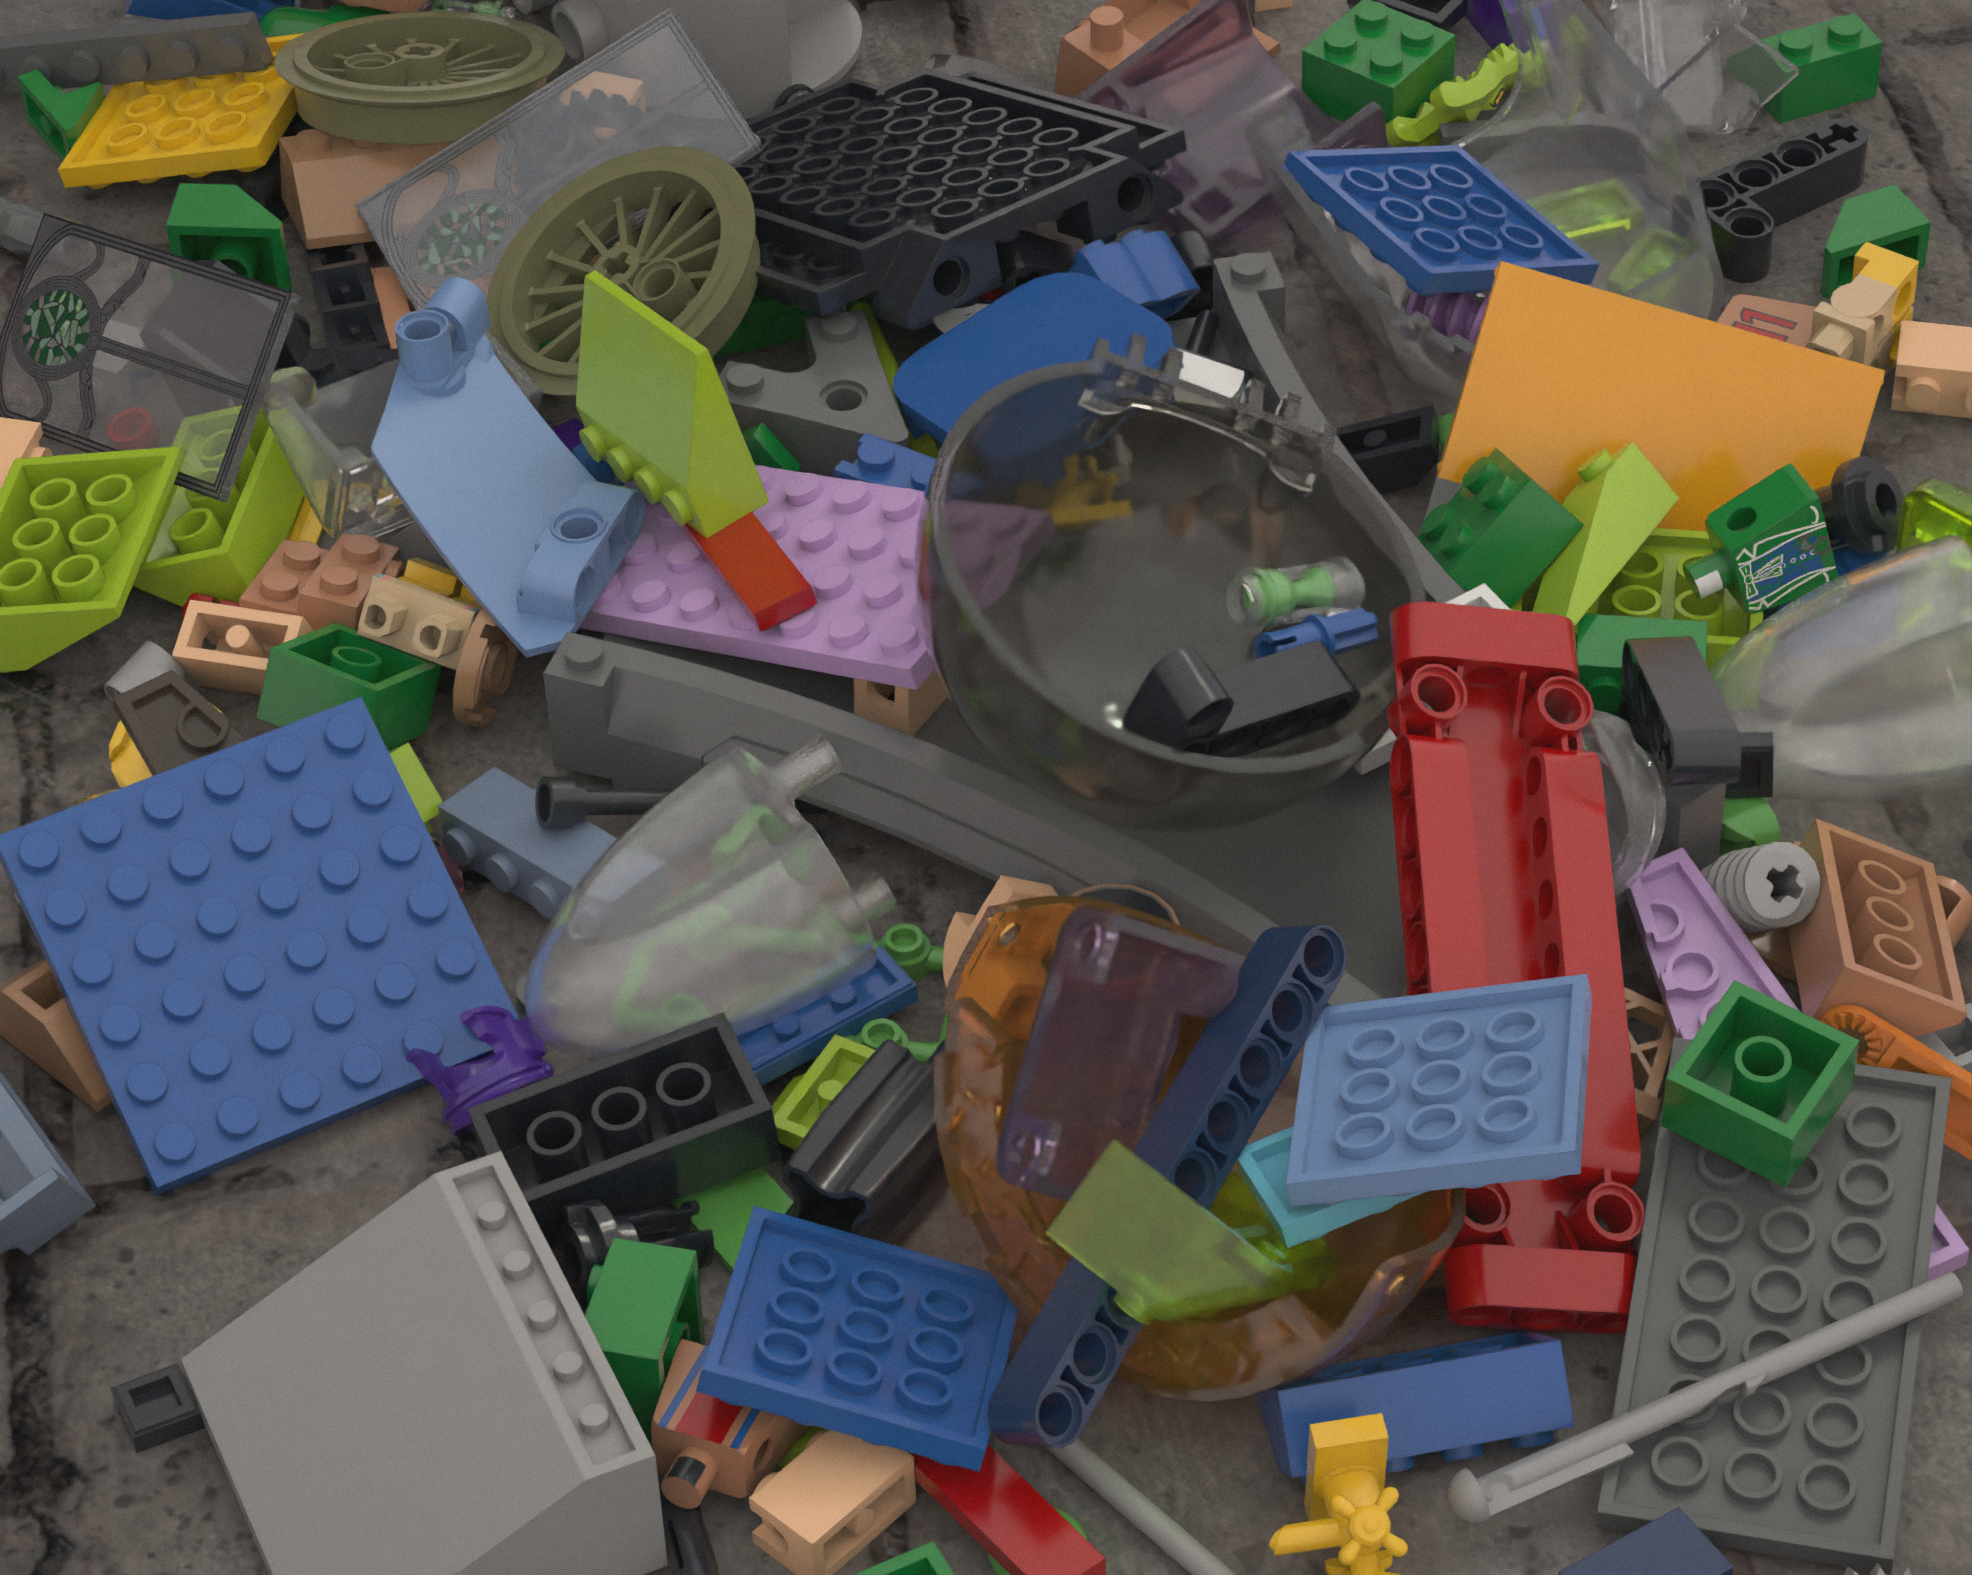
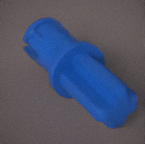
(1338, 633)

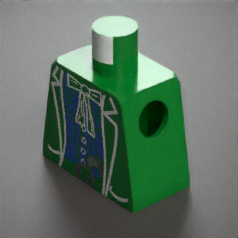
(1766, 545)

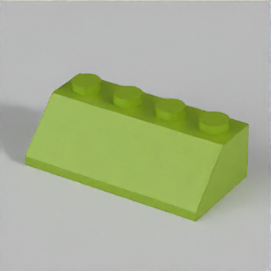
(219, 544)

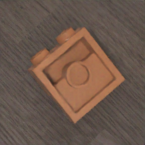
(322, 582)

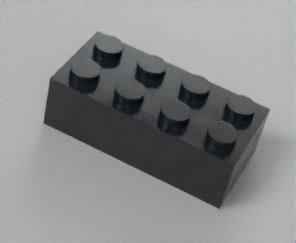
(634, 1125)

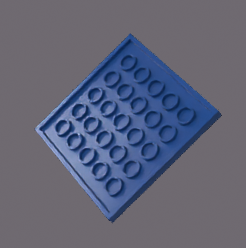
(254, 942)

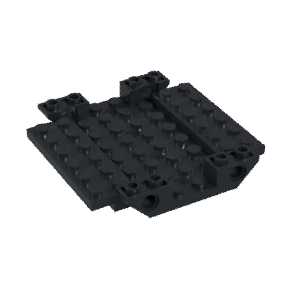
(922, 178)

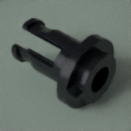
(1862, 507)
(591, 1229)

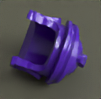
(514, 1064)

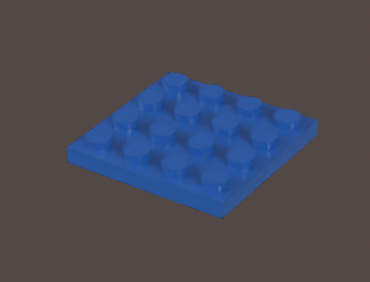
(1436, 216)
(861, 1339)

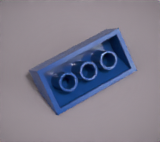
(1430, 1399)

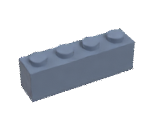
(497, 834)

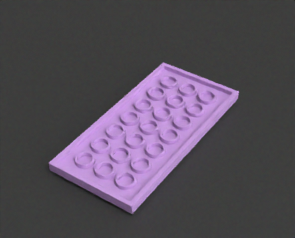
(844, 539)

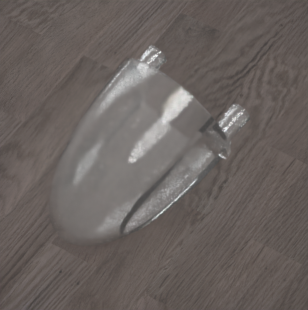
(1864, 680)
(704, 913)

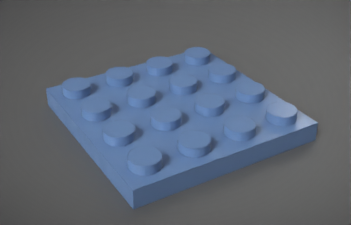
(1442, 1091)

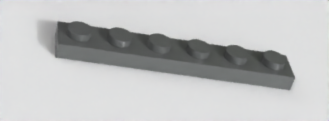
(136, 51)

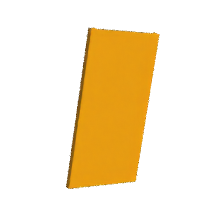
(1703, 401)

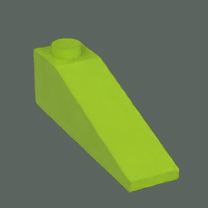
(1620, 507)

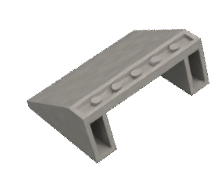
(431, 1403)

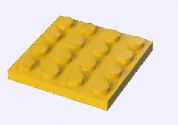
(183, 127)

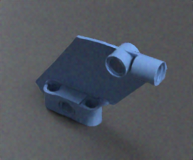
(495, 480)

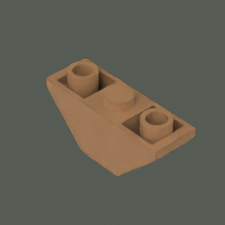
(43, 1029)

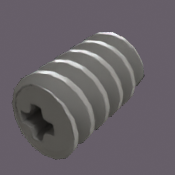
(1765, 885)

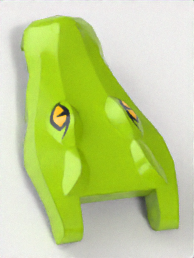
(1458, 100)

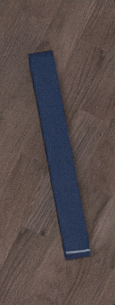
(1193, 1144)

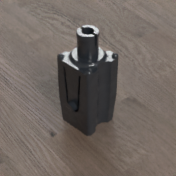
(872, 1145)

